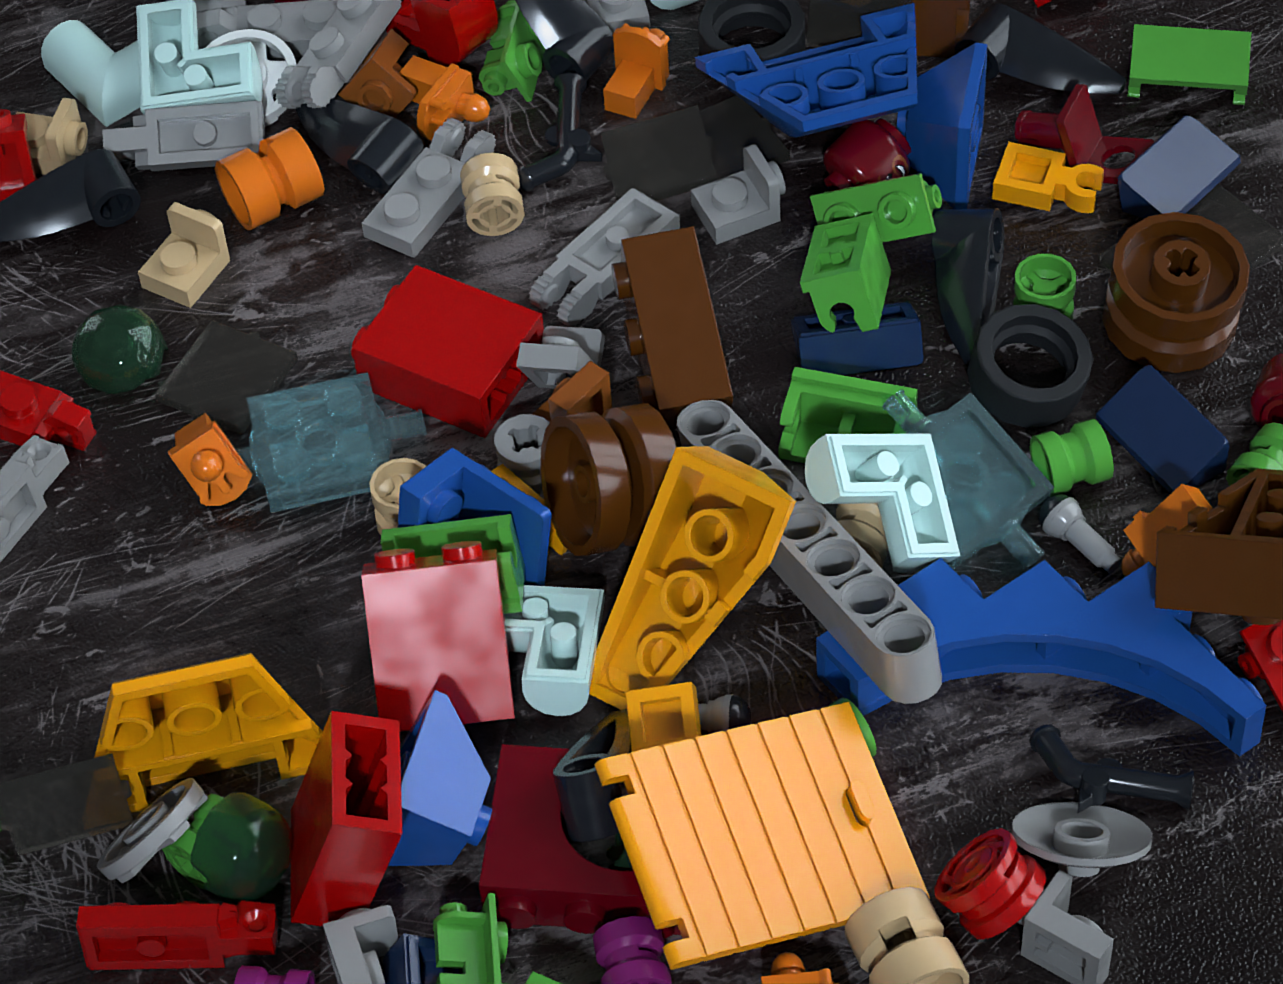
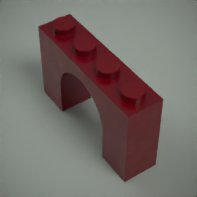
(532, 863)

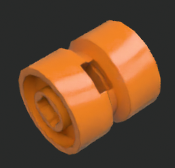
(263, 181)

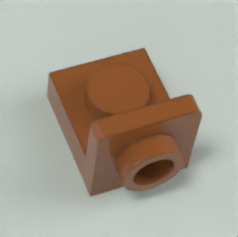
(377, 80)
(584, 392)

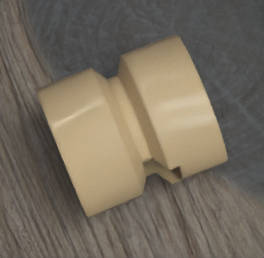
(902, 941)

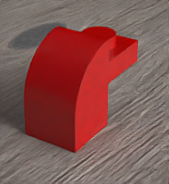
(446, 27)

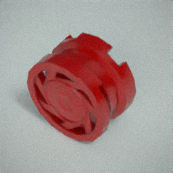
(990, 884)

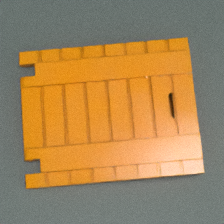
(754, 832)

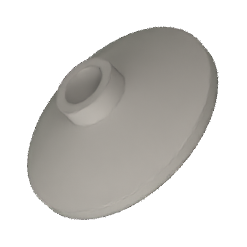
(1081, 840)

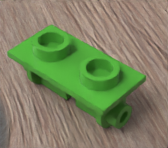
(515, 55)
(899, 206)
(470, 943)

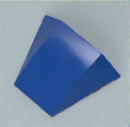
(831, 82)

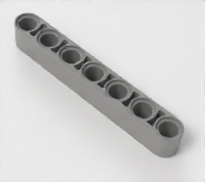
(831, 570)

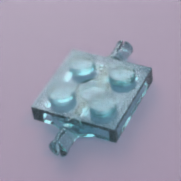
(321, 440)
(983, 476)

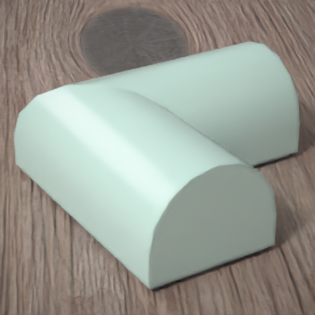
(92, 71)
(181, 74)
(904, 482)
(560, 644)

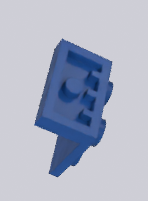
(462, 490)

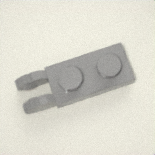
(335, 53)
(425, 191)
(592, 252)

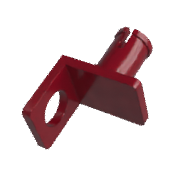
(1077, 134)

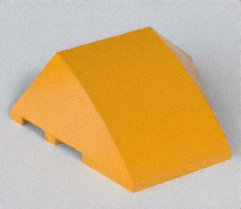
(203, 723)

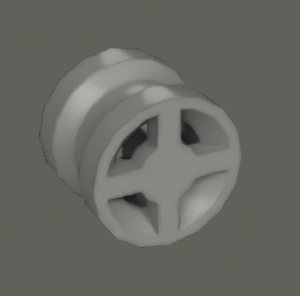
(519, 447)

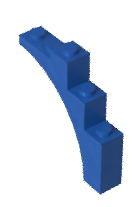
(1050, 627)

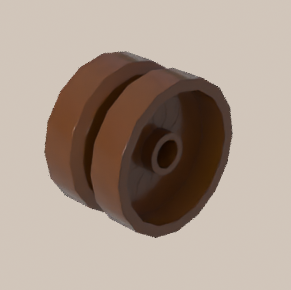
(1175, 292)
(604, 475)

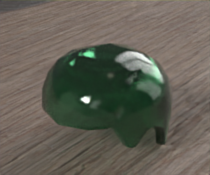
(118, 349)
(242, 848)

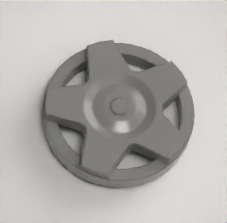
(151, 831)

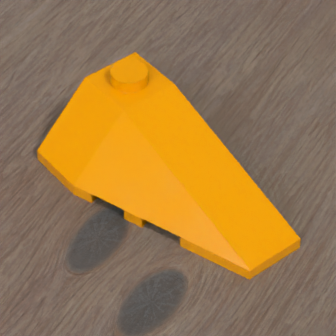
(694, 562)

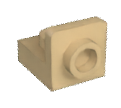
(56, 138)
(187, 257)

